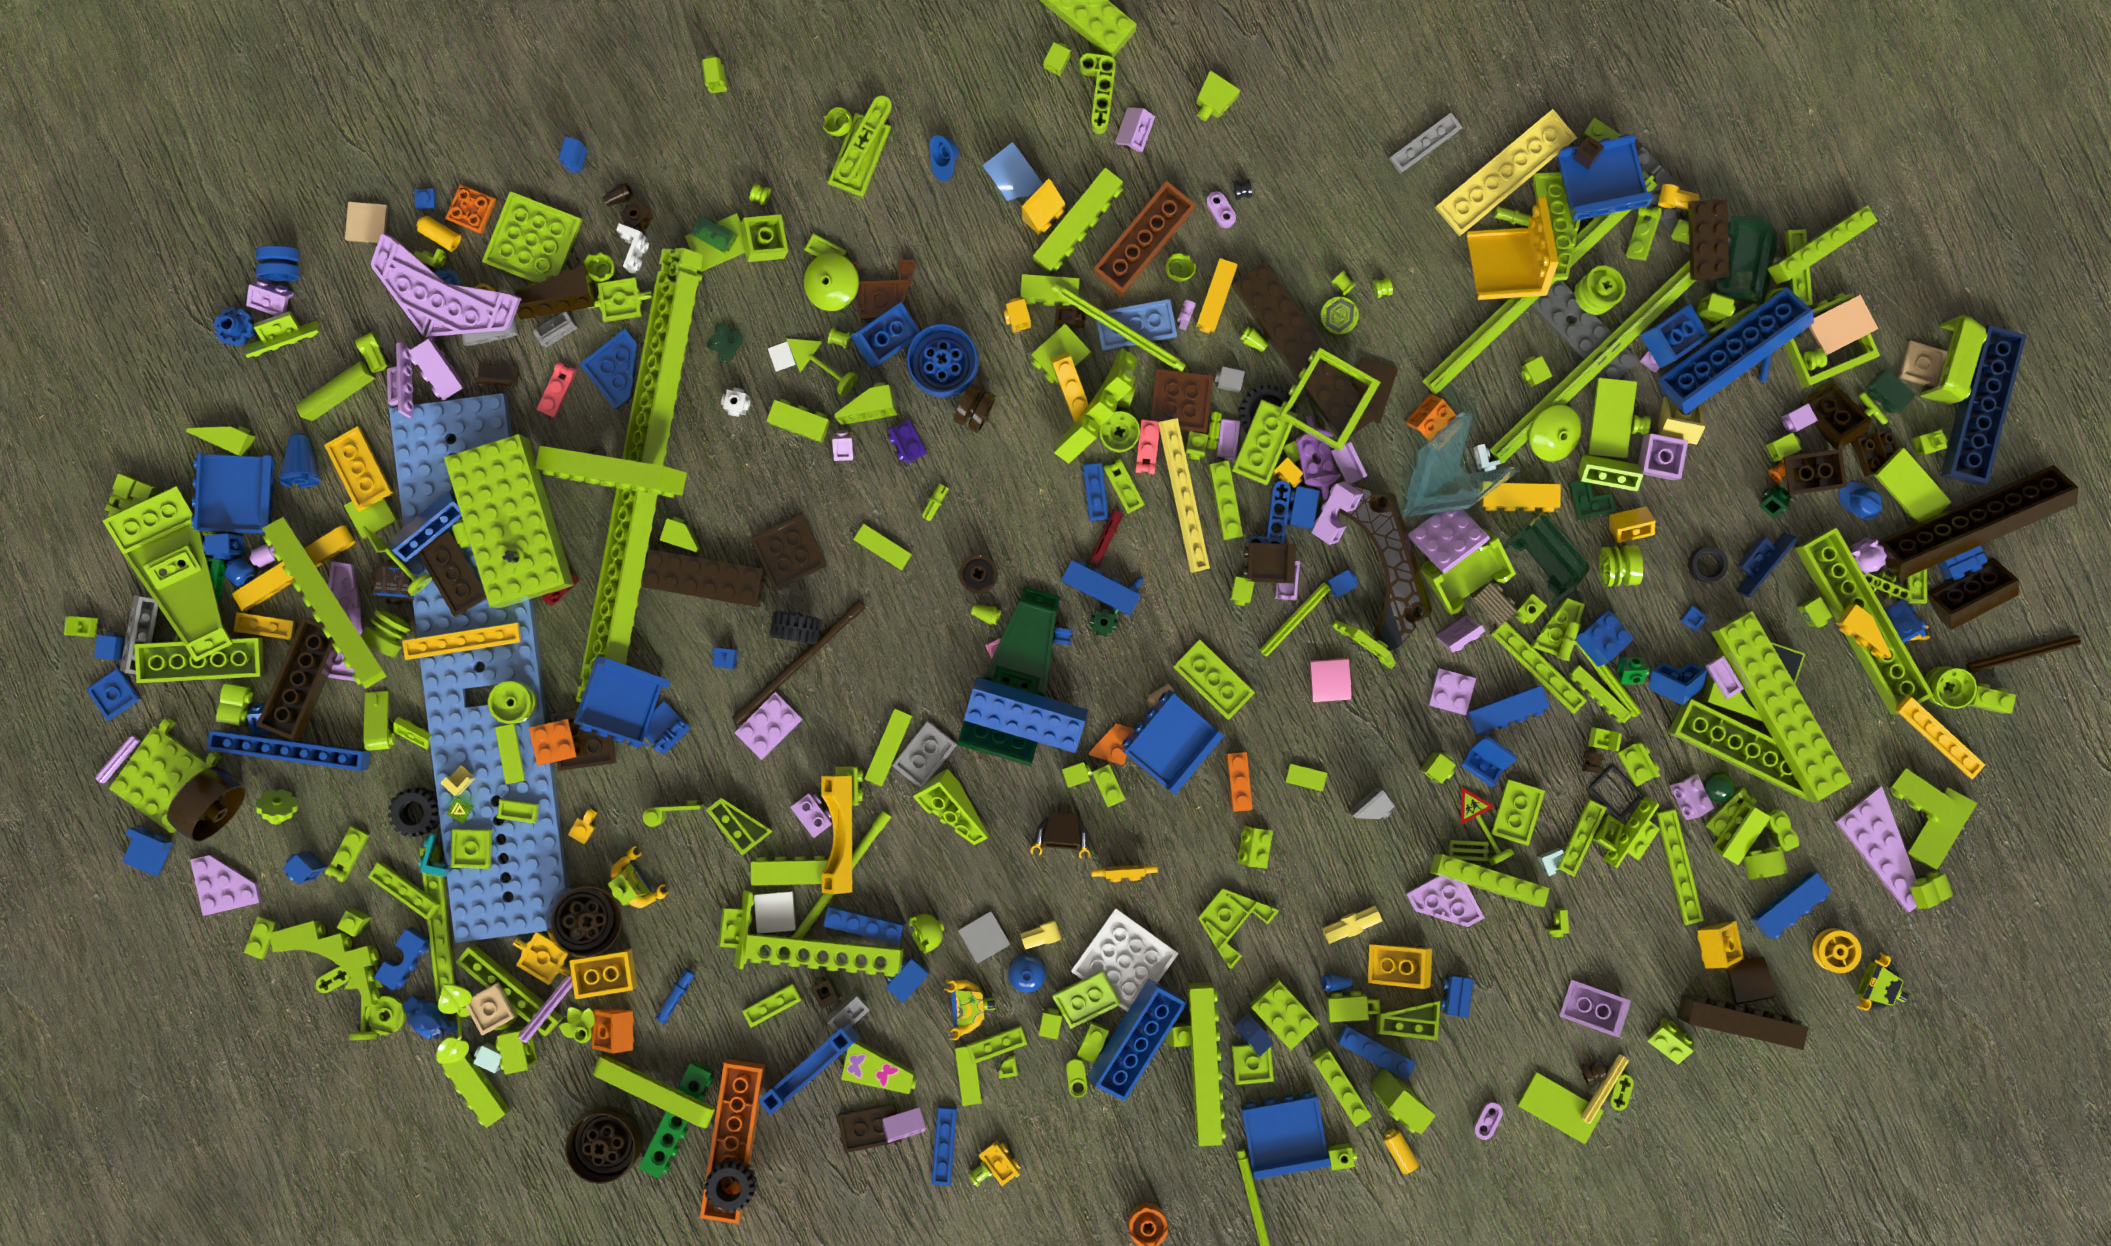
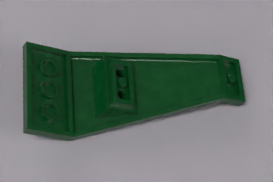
(1021, 661)

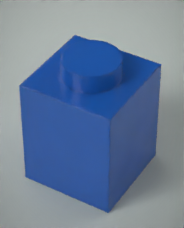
(1342, 583)
(109, 646)

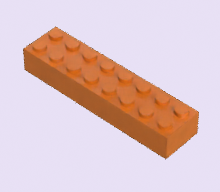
(734, 1128)

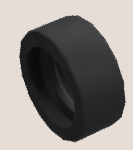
(1722, 560)

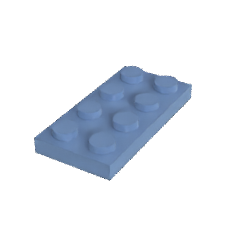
(1150, 320)

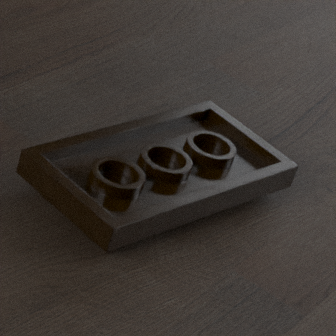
(1708, 239)
(452, 574)

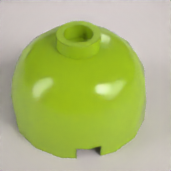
(926, 931)

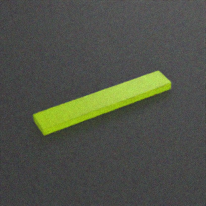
(1539, 667)
(1679, 866)

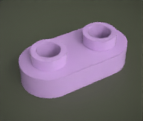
(1221, 209)
(1489, 1120)

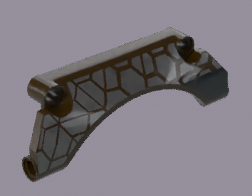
(1403, 579)

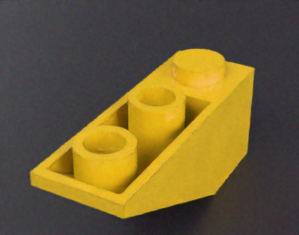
(1863, 628)

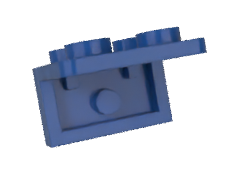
(1488, 760)
(147, 850)

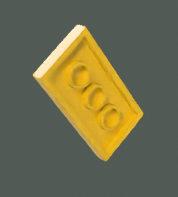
(358, 469)

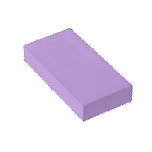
(1228, 439)
(1724, 677)

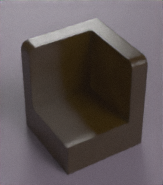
(1588, 152)

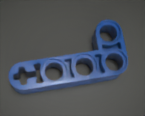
(1280, 519)

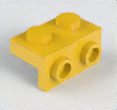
(999, 1162)

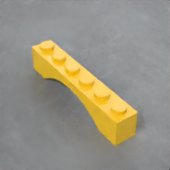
(838, 796)

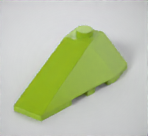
(948, 801)

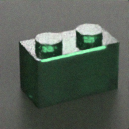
(1889, 392)

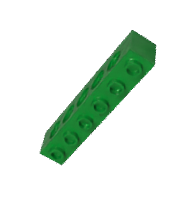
(651, 1162)

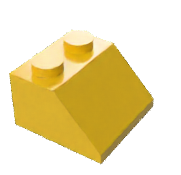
(1720, 945)

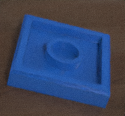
(113, 694)

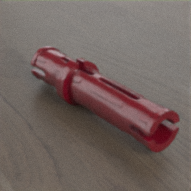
(1106, 537)

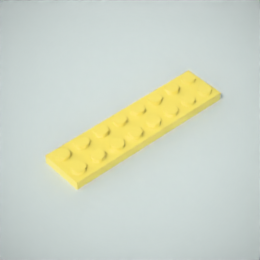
(1505, 172)

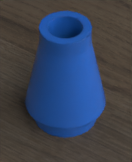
(1335, 982)

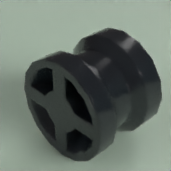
(1242, 189)

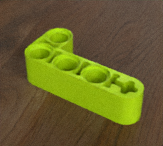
(1100, 94)

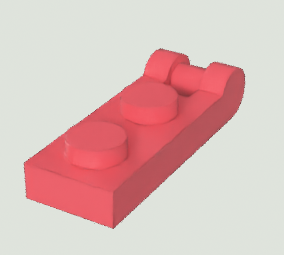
(556, 390)
(1147, 445)

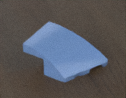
(1012, 173)

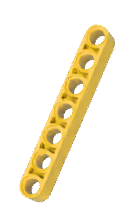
(277, 579)

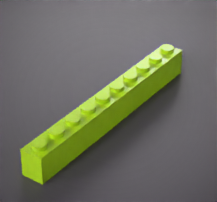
(323, 602)

